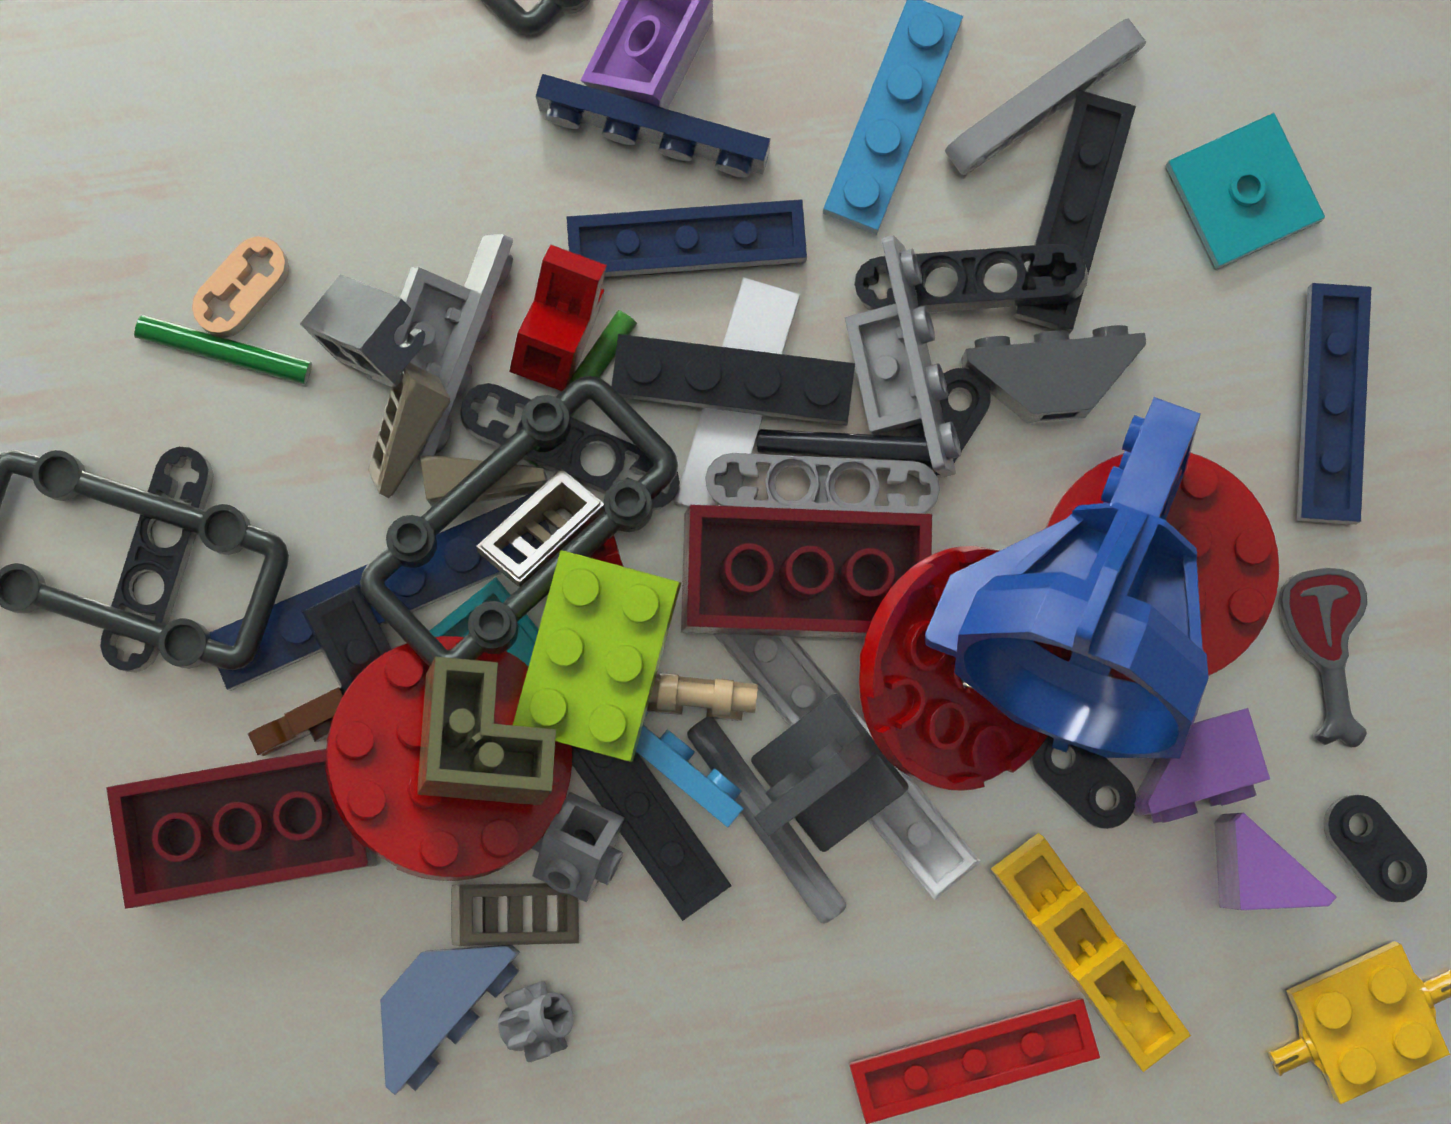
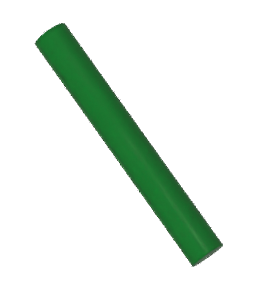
(222, 349)

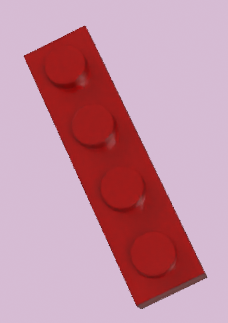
(974, 1060)

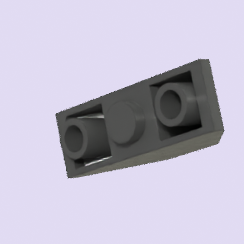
(1055, 373)

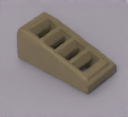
(406, 425)
(444, 473)
(556, 493)
(462, 915)

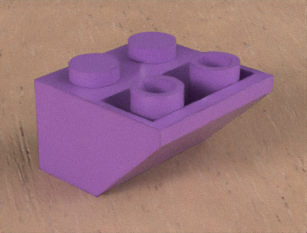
(1216, 764)

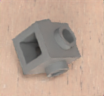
(579, 848)

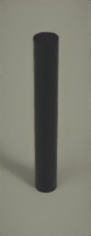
(843, 445)

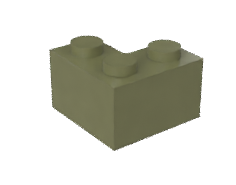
(467, 752)

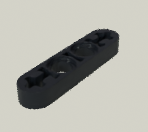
(971, 271)
(568, 453)
(167, 562)

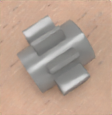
(535, 1021)

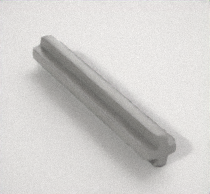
(784, 843)

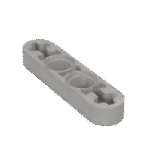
(1045, 96)
(823, 476)

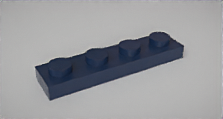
(629, 120)
(691, 237)
(1334, 403)

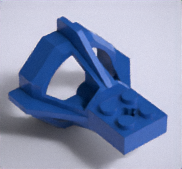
(1111, 590)

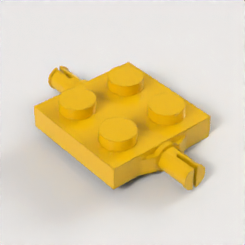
(1366, 1023)

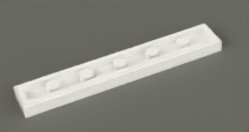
(909, 823)

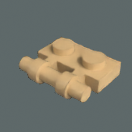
(720, 696)

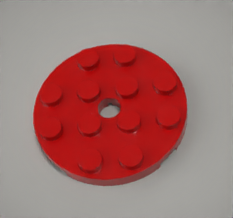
(1233, 551)
(915, 701)
(376, 772)

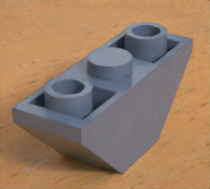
(435, 1004)

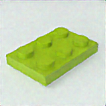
(597, 654)

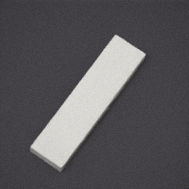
(757, 324)

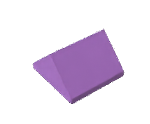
(649, 48)
(1259, 872)

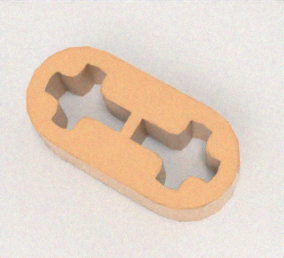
(230, 277)

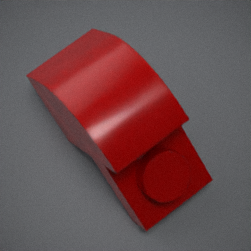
(559, 318)

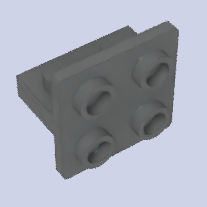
(826, 775)

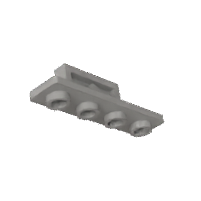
(453, 322)
(895, 363)

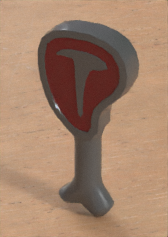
(1318, 615)

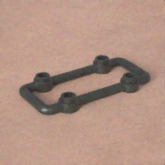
(544, 424)
(220, 529)

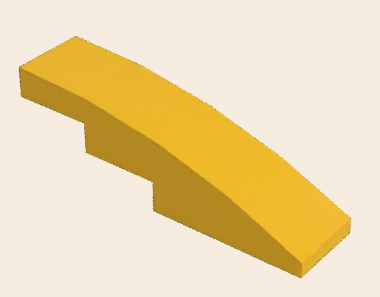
(1091, 952)

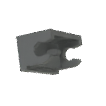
(359, 329)

